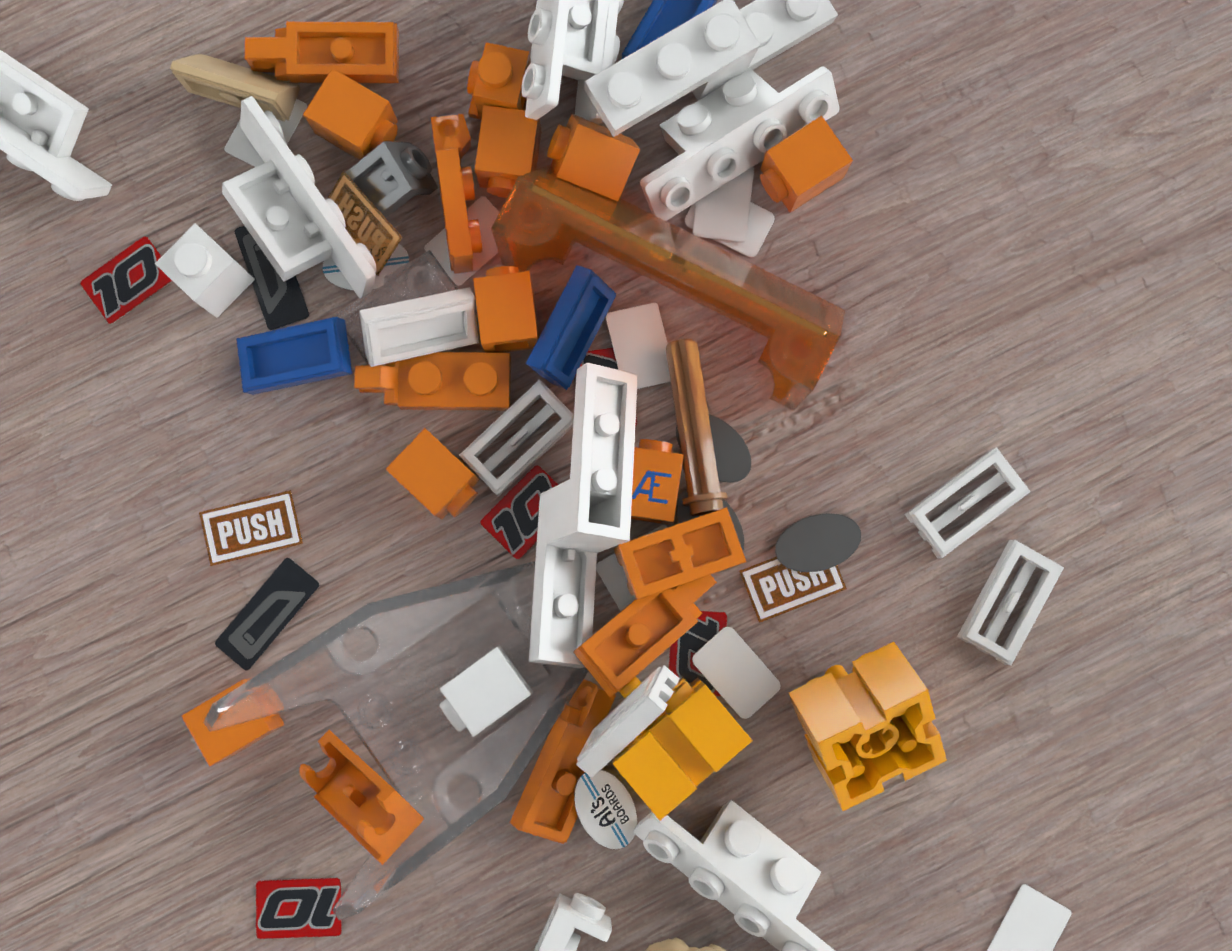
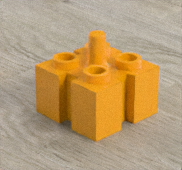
(868, 724)
(679, 746)

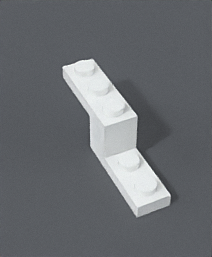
(702, 56)
(583, 514)

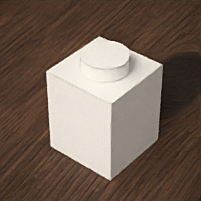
(204, 271)
(484, 692)

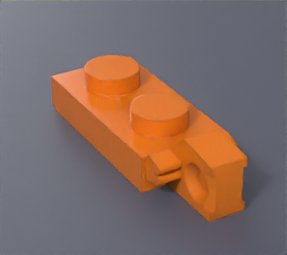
(311, 49)
(456, 186)
(441, 381)
(641, 634)
(548, 797)

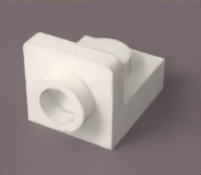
(567, 914)

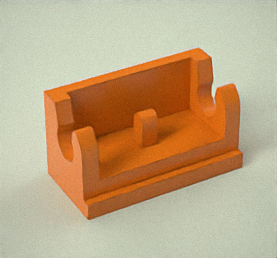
(680, 554)
(361, 799)

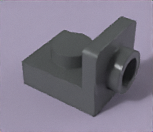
(393, 175)

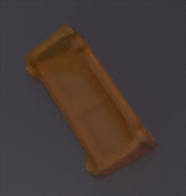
(550, 215)

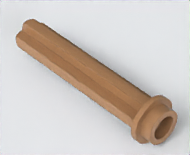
(694, 428)

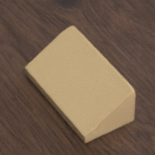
(233, 83)

